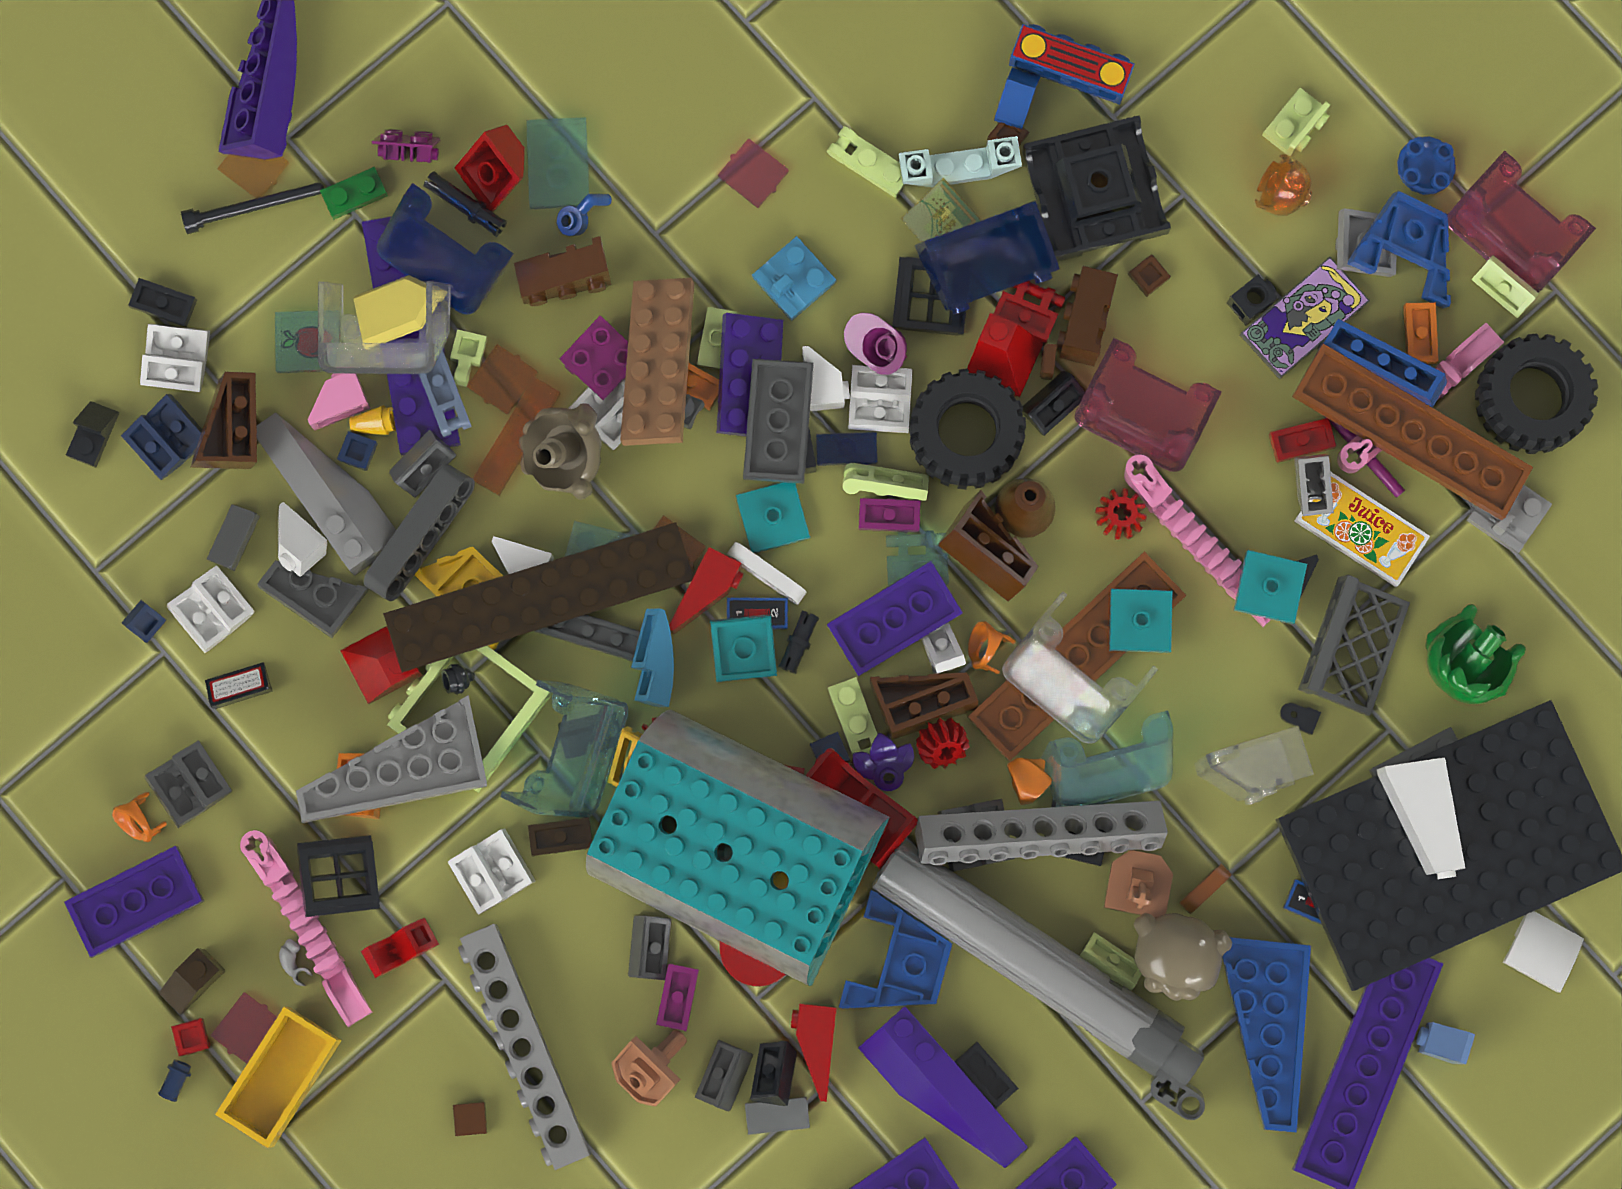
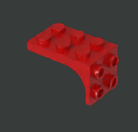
(840, 776)

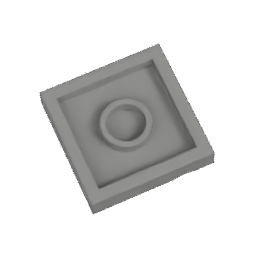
(1351, 230)
(1519, 523)

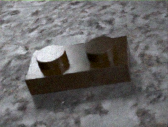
(560, 836)

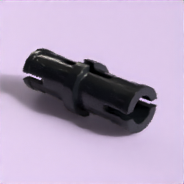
(798, 642)

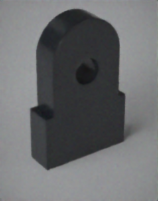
(1305, 717)

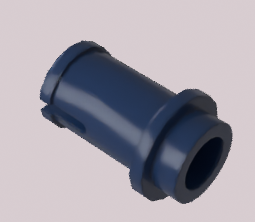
(174, 1080)

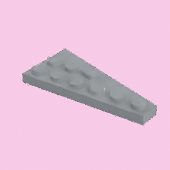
(414, 765)

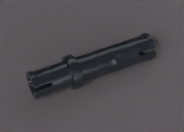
(464, 203)

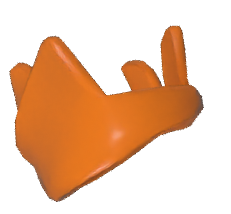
(979, 634)
(1028, 778)
(126, 814)

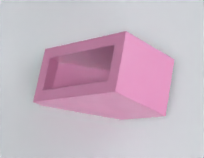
(338, 400)

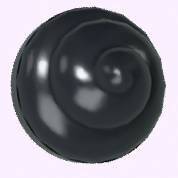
(456, 678)

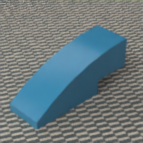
(654, 659)

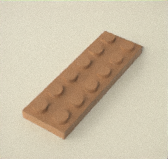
(657, 362)

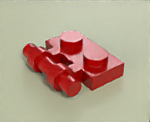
(1031, 317)

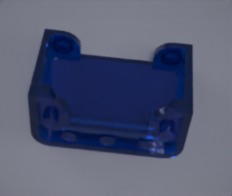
(431, 255)
(988, 257)

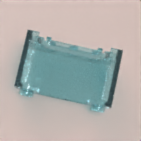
(1111, 774)

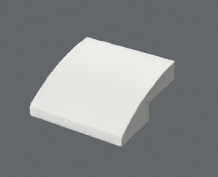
(175, 357)
(880, 400)
(609, 413)
(210, 609)
(491, 871)
(1543, 951)

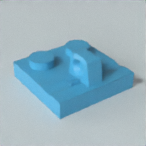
(794, 278)

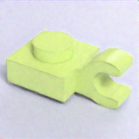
(468, 352)

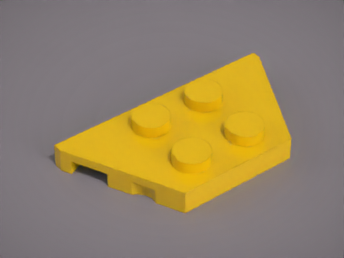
(457, 572)

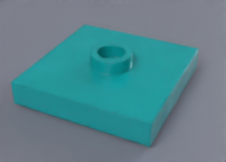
(772, 517)
(1270, 587)
(1140, 620)
(743, 648)

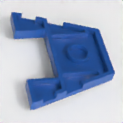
(1413, 233)
(912, 963)

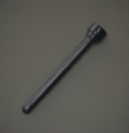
(195, 219)

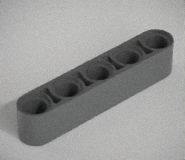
(419, 532)

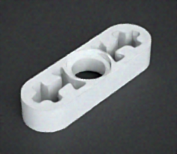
(767, 573)

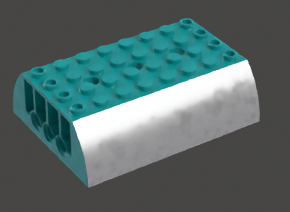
(767, 818)

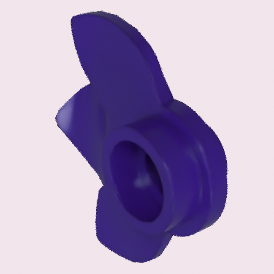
(884, 759)

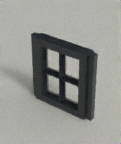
(903, 300)
(341, 903)

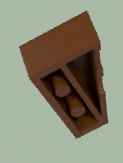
(563, 274)
(1086, 315)
(230, 425)
(988, 549)
(915, 700)

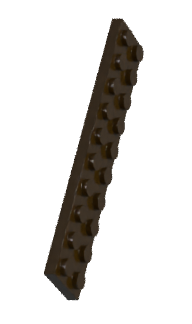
(538, 597)

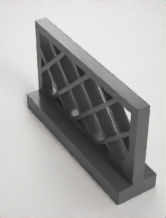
(1329, 637)

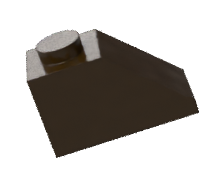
(191, 980)

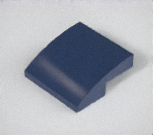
(164, 436)

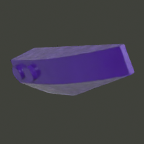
(263, 102)
(937, 1086)

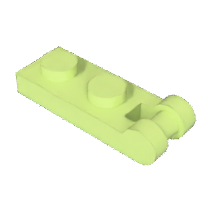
(868, 161)
(885, 481)
(853, 714)

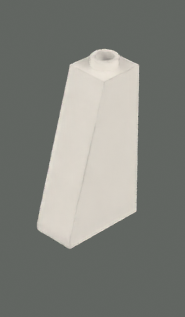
(1427, 813)

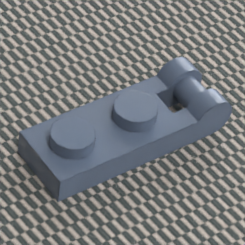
(444, 397)

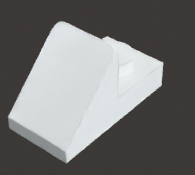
(943, 649)

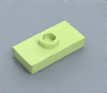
(711, 339)

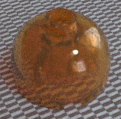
(1284, 187)

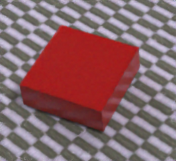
(190, 1037)

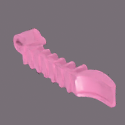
(1456, 366)
(1158, 500)
(320, 949)

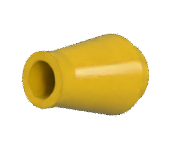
(375, 421)

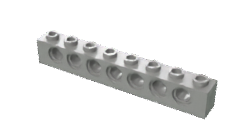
(1053, 822)
(472, 948)

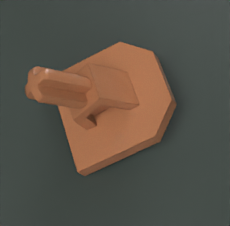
(1139, 884)
(646, 1071)

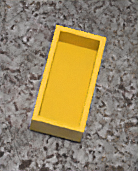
(278, 1077)

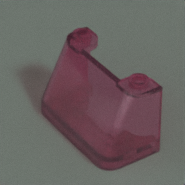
(1512, 226)
(1144, 410)

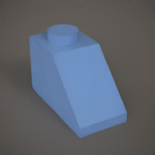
(1445, 1043)

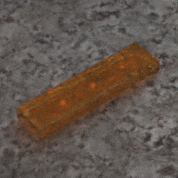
(506, 451)

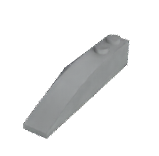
(330, 495)

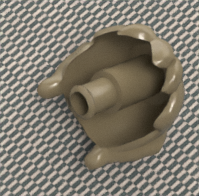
(562, 449)
(1179, 954)

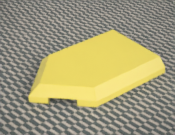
(391, 310)

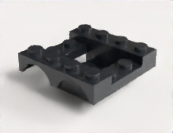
(1063, 188)

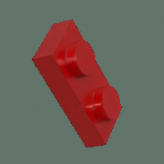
(1302, 440)

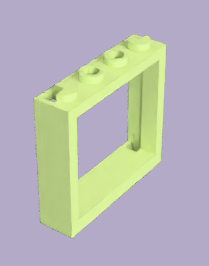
(511, 734)

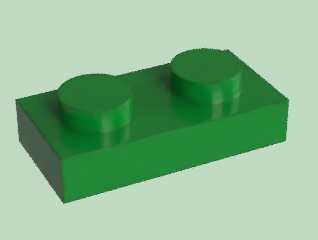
(353, 193)

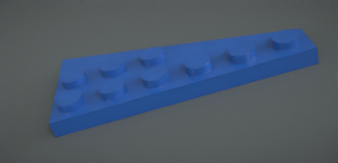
(1270, 1005)

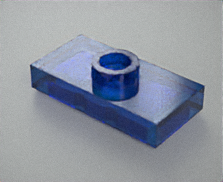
(846, 448)

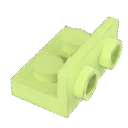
(1295, 121)

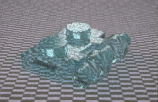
(904, 564)

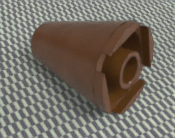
(1025, 507)

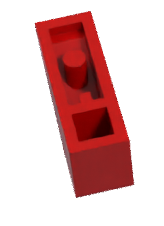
(710, 584)
(815, 1035)

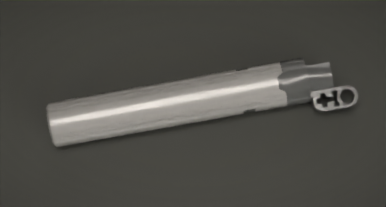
(1046, 972)

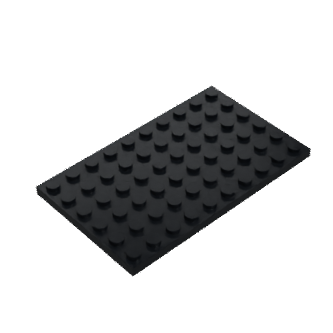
(1524, 837)

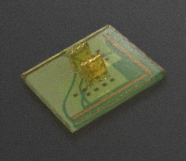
(939, 212)

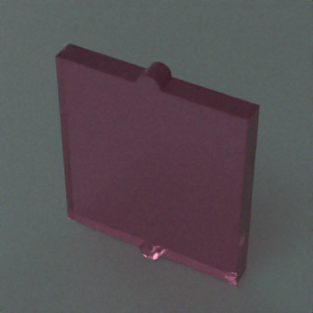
(753, 173)
(244, 1027)

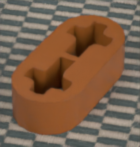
(1205, 888)

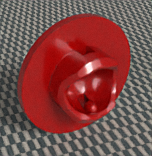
(748, 969)

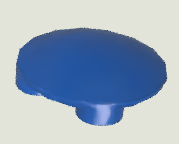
(1426, 165)

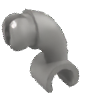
(287, 959)

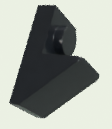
(92, 433)

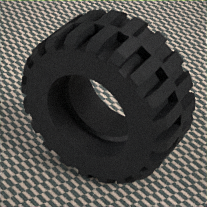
(1559, 363)
(976, 390)

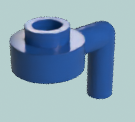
(579, 215)

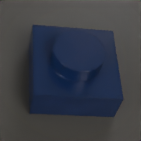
(357, 451)
(143, 621)
(831, 741)

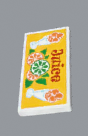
(1367, 532)

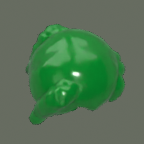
(1471, 661)

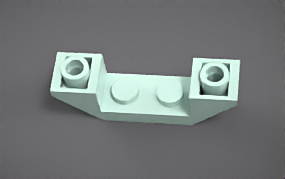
(961, 166)

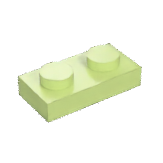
(1505, 286)
(1111, 961)

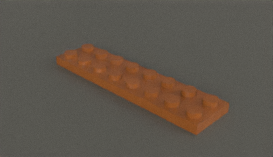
(1412, 432)
(1012, 718)

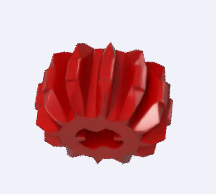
(1111, 518)
(942, 743)

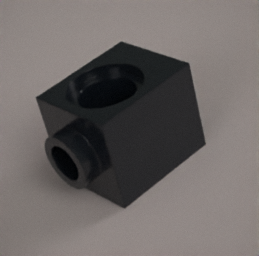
(1244, 308)

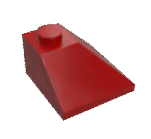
(493, 166)
(1005, 352)
(376, 666)

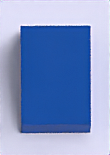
(1016, 98)

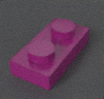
(889, 515)
(677, 997)

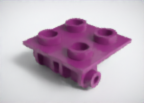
(392, 139)
(598, 357)

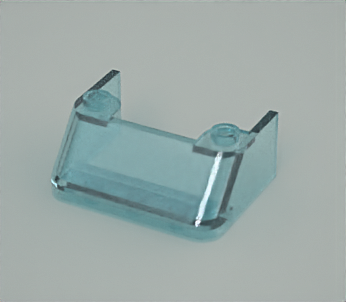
(579, 756)

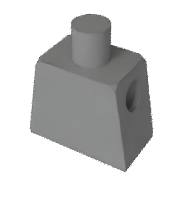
(1314, 482)

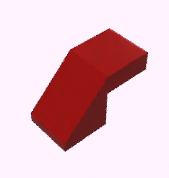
(399, 947)

